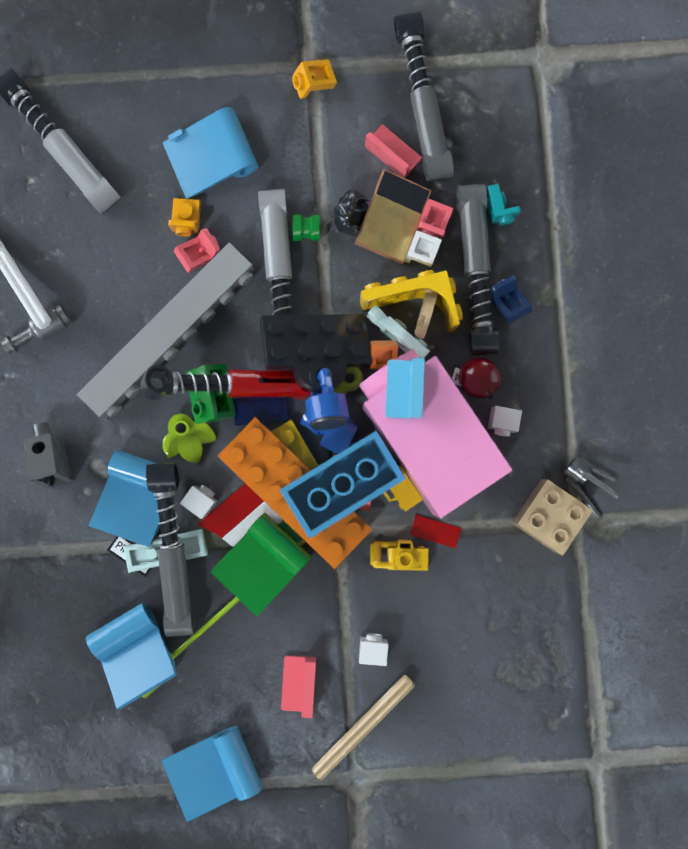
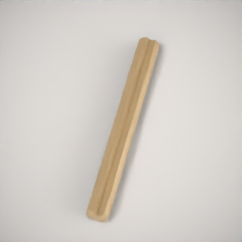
(363, 727)

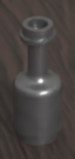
(59, 321)

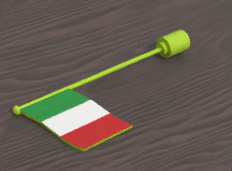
(231, 523)

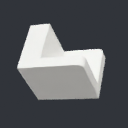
(423, 248)

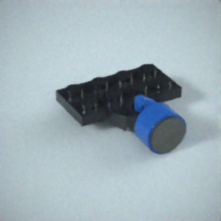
(318, 353)

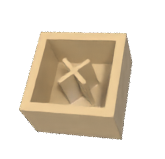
(552, 516)

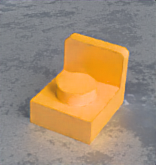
(313, 76)
(185, 217)

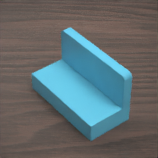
(405, 388)

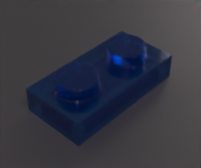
(263, 408)

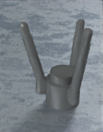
(579, 471)

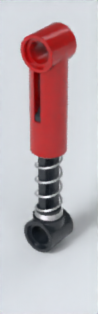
(234, 382)

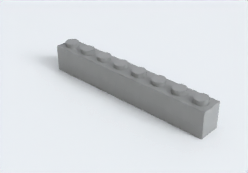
(167, 331)

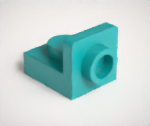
(495, 206)

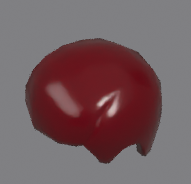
(479, 377)

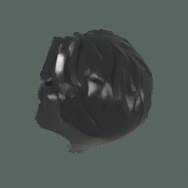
(350, 212)

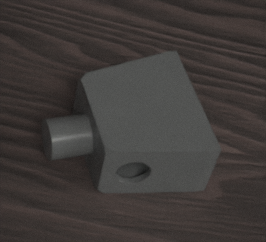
(47, 458)

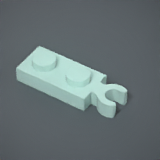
(396, 331)

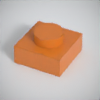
(383, 352)

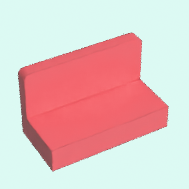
(392, 151)
(298, 684)

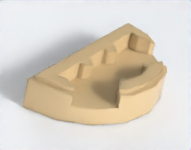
(425, 313)

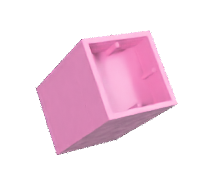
(445, 450)

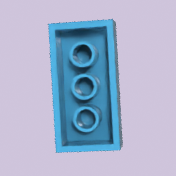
(342, 484)

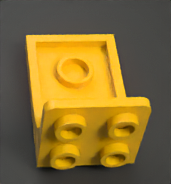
(407, 289)

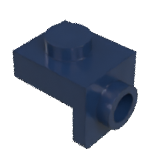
(510, 299)

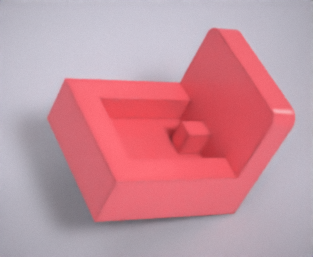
(434, 219)
(197, 251)

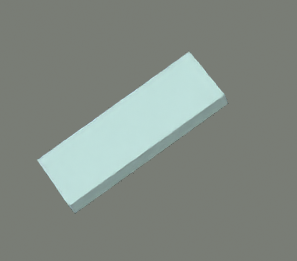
(142, 557)

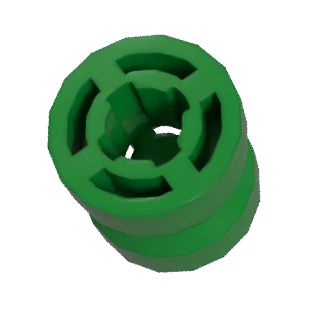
(306, 227)

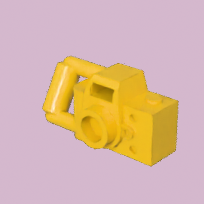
(404, 493)
(399, 557)

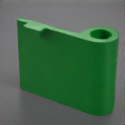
(261, 564)

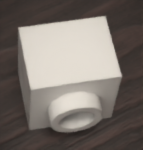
(504, 420)
(199, 501)
(373, 650)

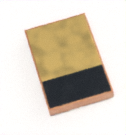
(392, 217)

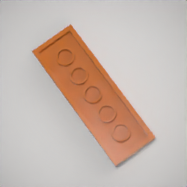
(270, 466)

